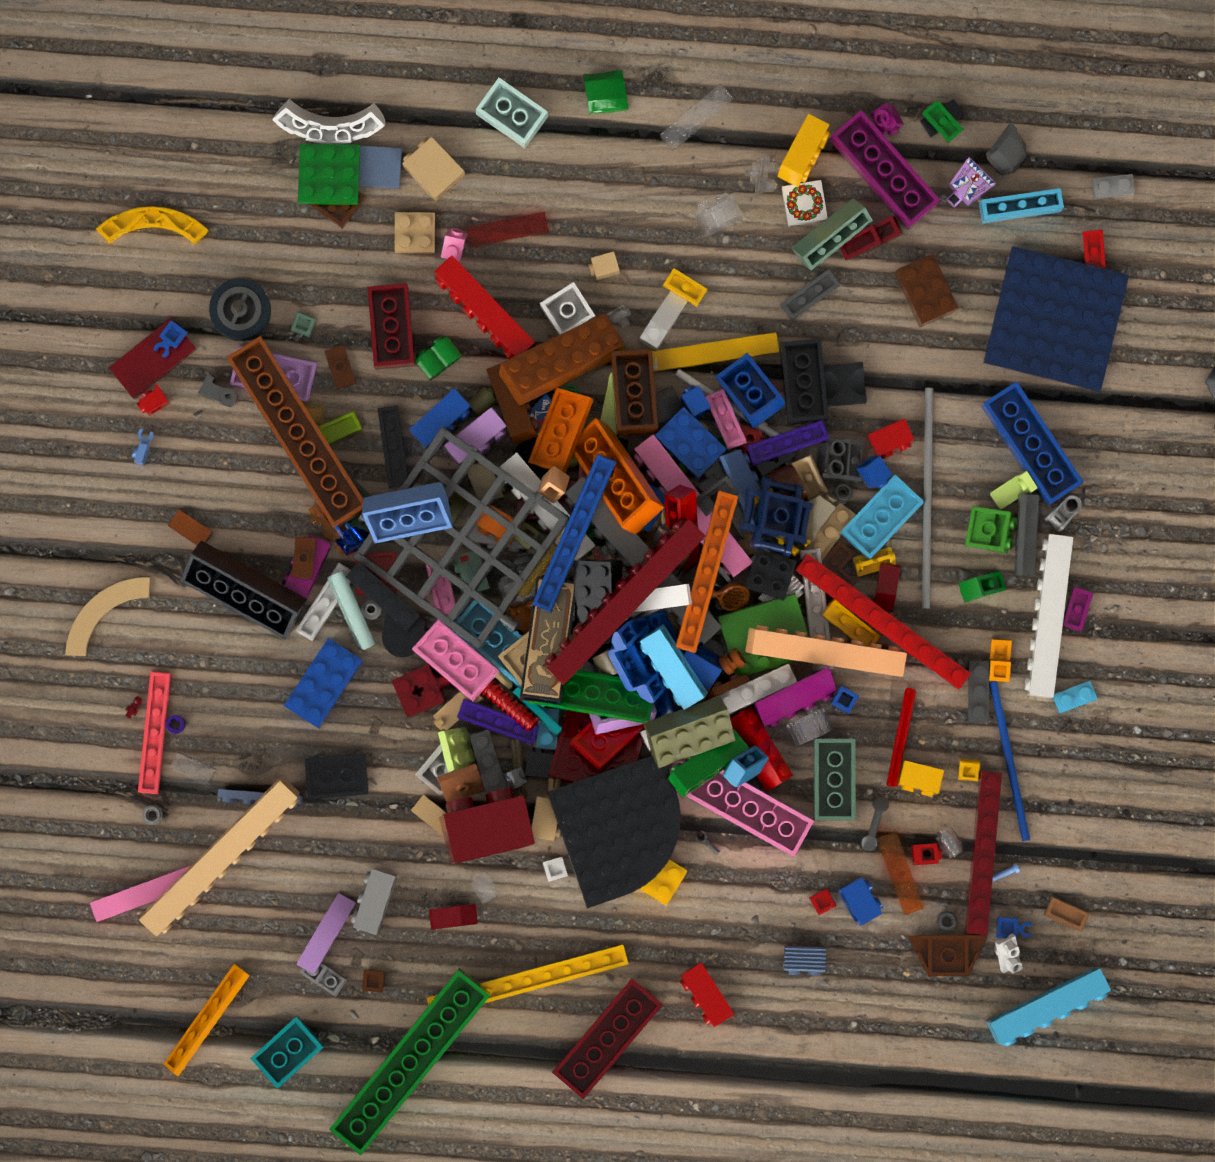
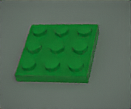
(329, 174)

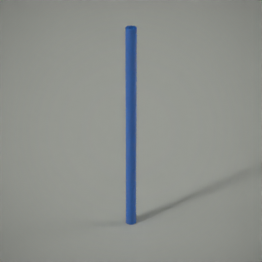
(1009, 761)

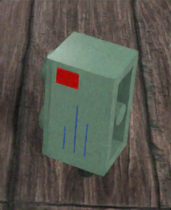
(468, 566)

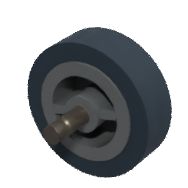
(240, 309)

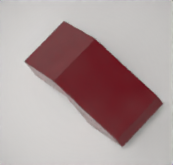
(887, 586)
(453, 916)

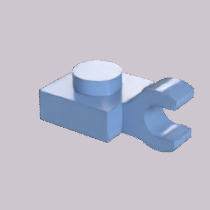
(140, 453)

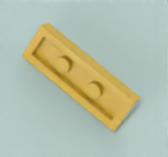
(849, 623)

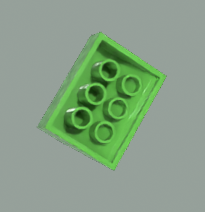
(772, 614)

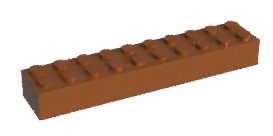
(297, 432)

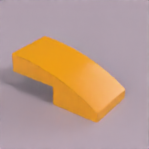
(1000, 660)

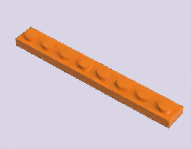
(706, 571)

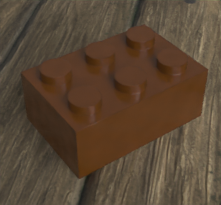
(926, 290)

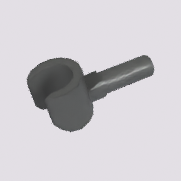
(707, 843)

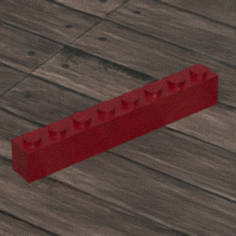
(983, 852)

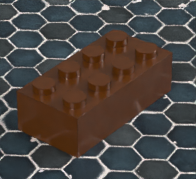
(634, 392)

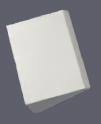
(432, 768)

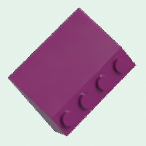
(795, 697)

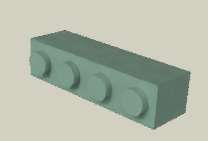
(832, 234)

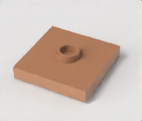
(461, 783)

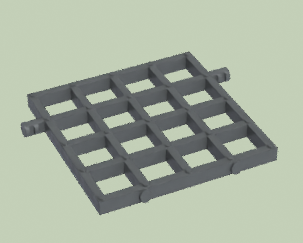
(462, 537)

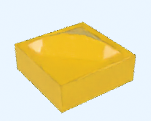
(968, 769)

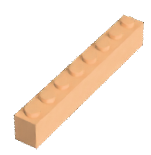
(826, 652)

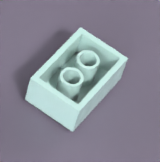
(511, 113)

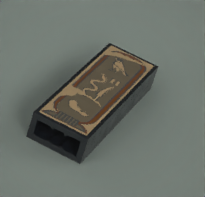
(545, 634)

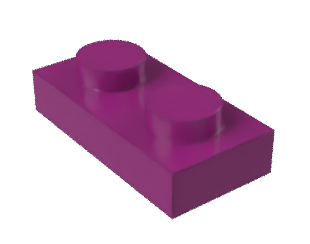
(1077, 609)

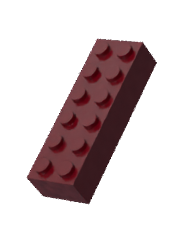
(607, 1038)

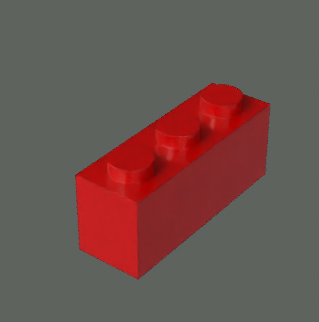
(706, 995)

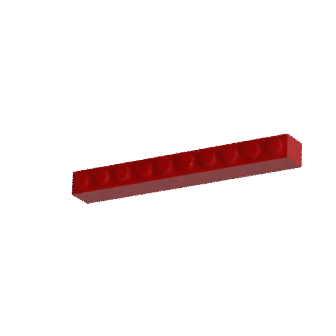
(882, 621)

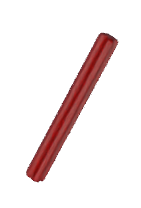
(901, 737)

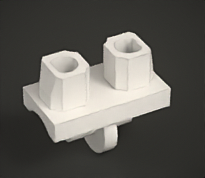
(1008, 954)

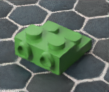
(991, 529)

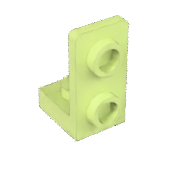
(1009, 490)

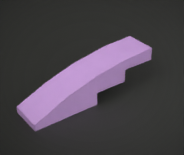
(326, 933)

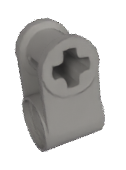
(1063, 514)

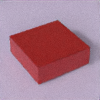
(822, 901)

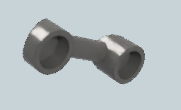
(880, 805)

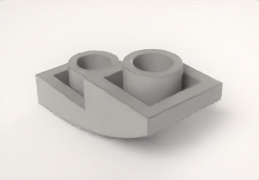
(326, 979)

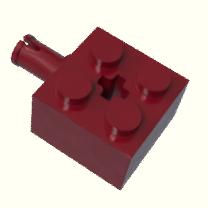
(431, 696)

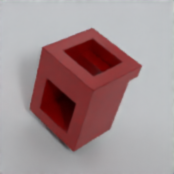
(152, 401)
(917, 854)

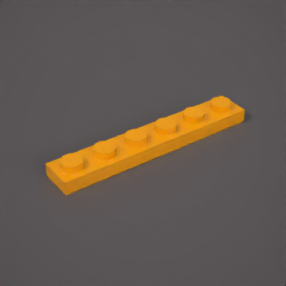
(206, 1019)

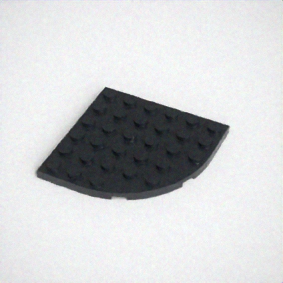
(618, 828)

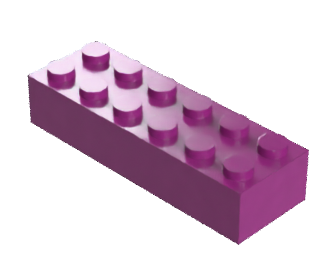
(884, 170)

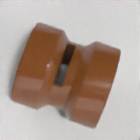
(732, 661)

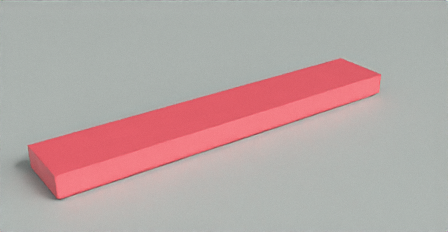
(154, 732)

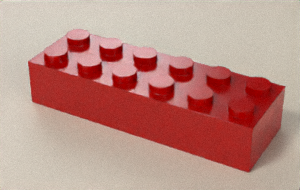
(483, 308)

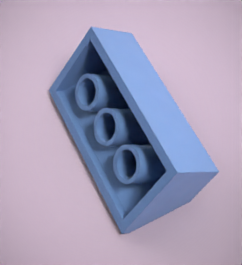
(737, 469)
(407, 512)

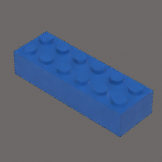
(1032, 443)

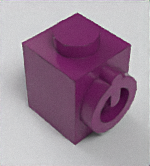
(887, 119)

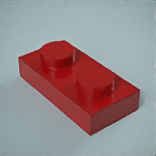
(1094, 248)

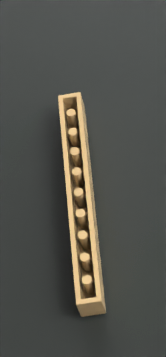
(219, 856)

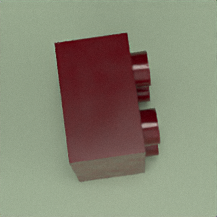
(487, 828)

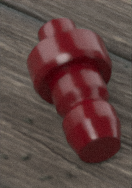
(132, 709)

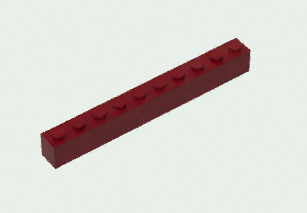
(623, 600)

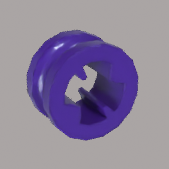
(173, 730)

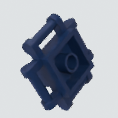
(776, 516)

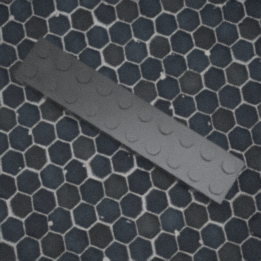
(632, 551)

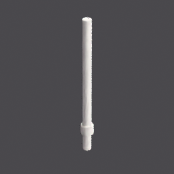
(693, 382)

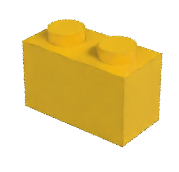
(921, 778)

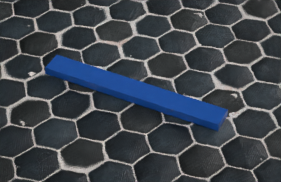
(574, 533)

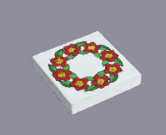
(804, 203)

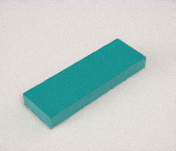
(538, 711)

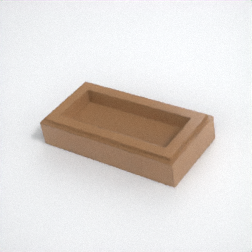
(1066, 914)

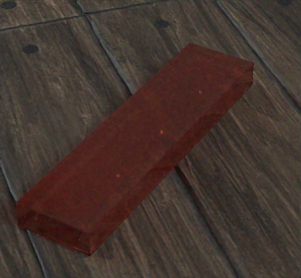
(507, 229)

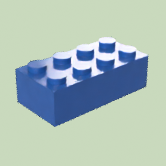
(323, 683)

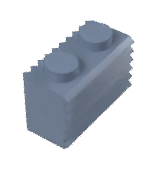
(804, 959)

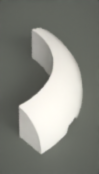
(329, 129)

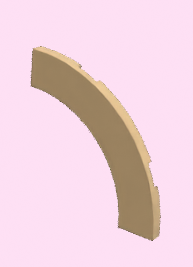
(99, 607)

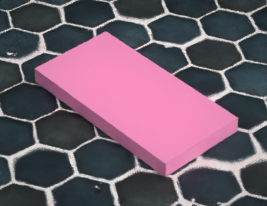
(455, 660)

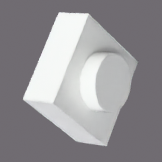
(555, 869)

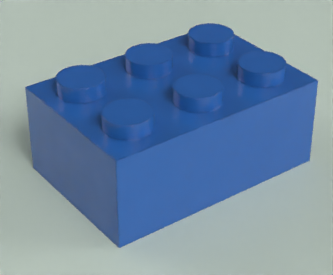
(750, 390)
(445, 414)
(690, 443)
(860, 901)

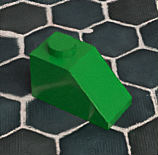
(982, 586)

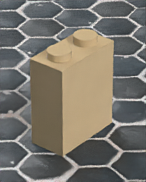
(433, 168)

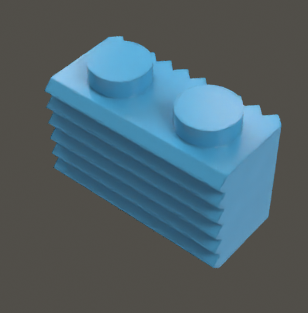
(745, 766)

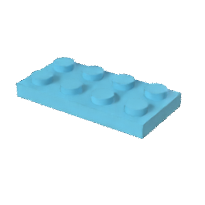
(881, 517)

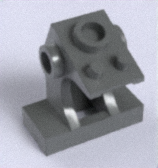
(710, 489)

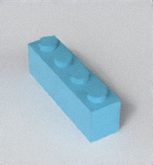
(1021, 205)
(673, 667)

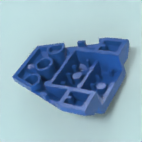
(631, 662)

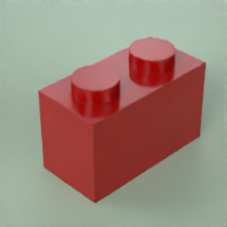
(890, 439)

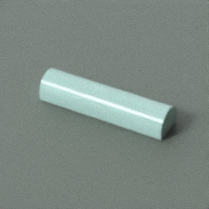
(351, 610)

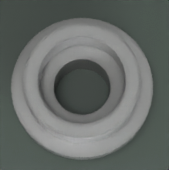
(371, 616)
(159, 814)

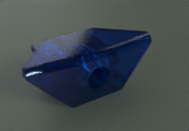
(351, 539)

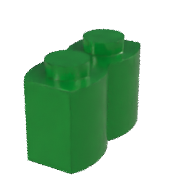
(437, 358)

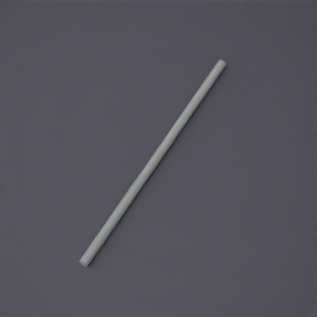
(928, 429)

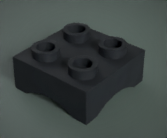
(845, 384)
(771, 574)

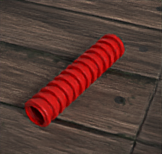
(510, 705)

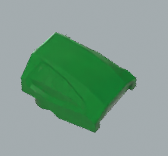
(606, 92)

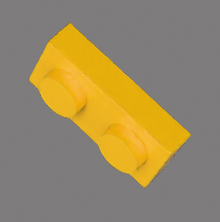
(685, 287)

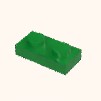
(942, 121)

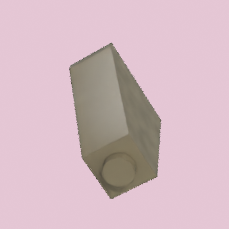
(823, 507)

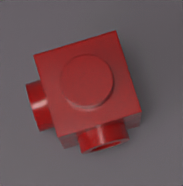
(752, 436)

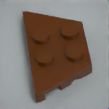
(947, 953)

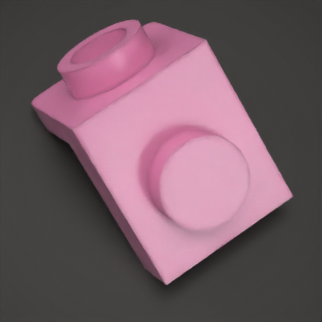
(454, 244)

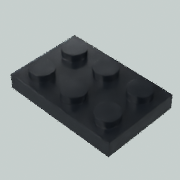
(336, 776)

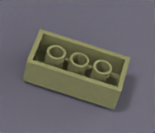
(689, 731)

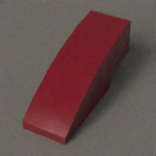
(872, 237)

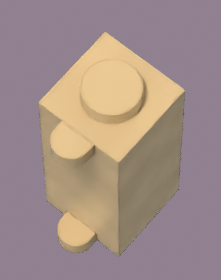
(447, 714)

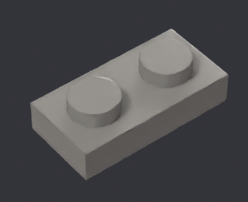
(1113, 186)

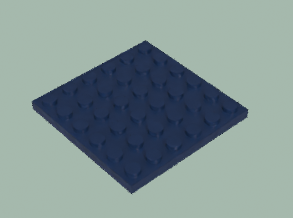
(1056, 319)

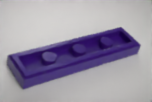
(787, 442)
(495, 721)

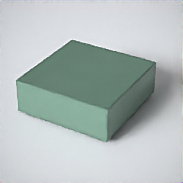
(303, 324)

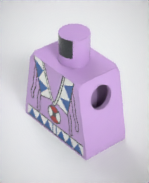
(969, 184)

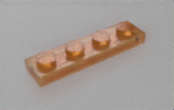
(900, 873)

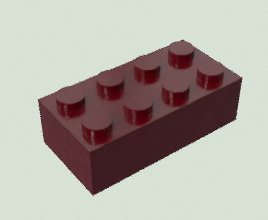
(391, 326)

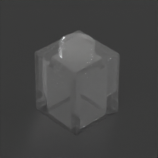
(484, 887)

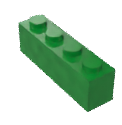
(704, 766)

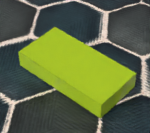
(340, 427)

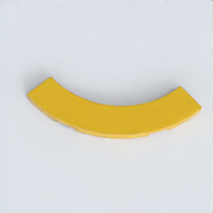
(152, 217)

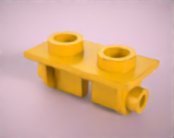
(864, 566)

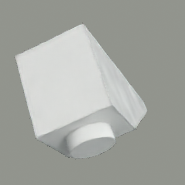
(662, 321)

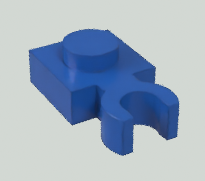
(171, 336)
(1007, 926)

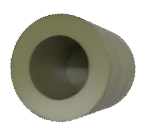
(482, 401)

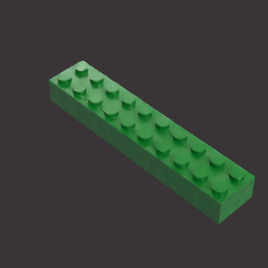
(410, 1061)

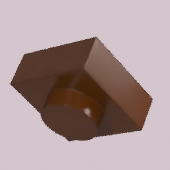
(373, 981)

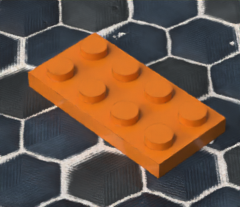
(560, 430)

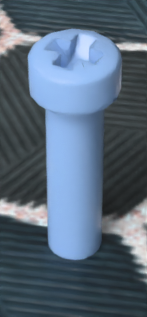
(1008, 871)

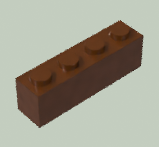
(517, 418)

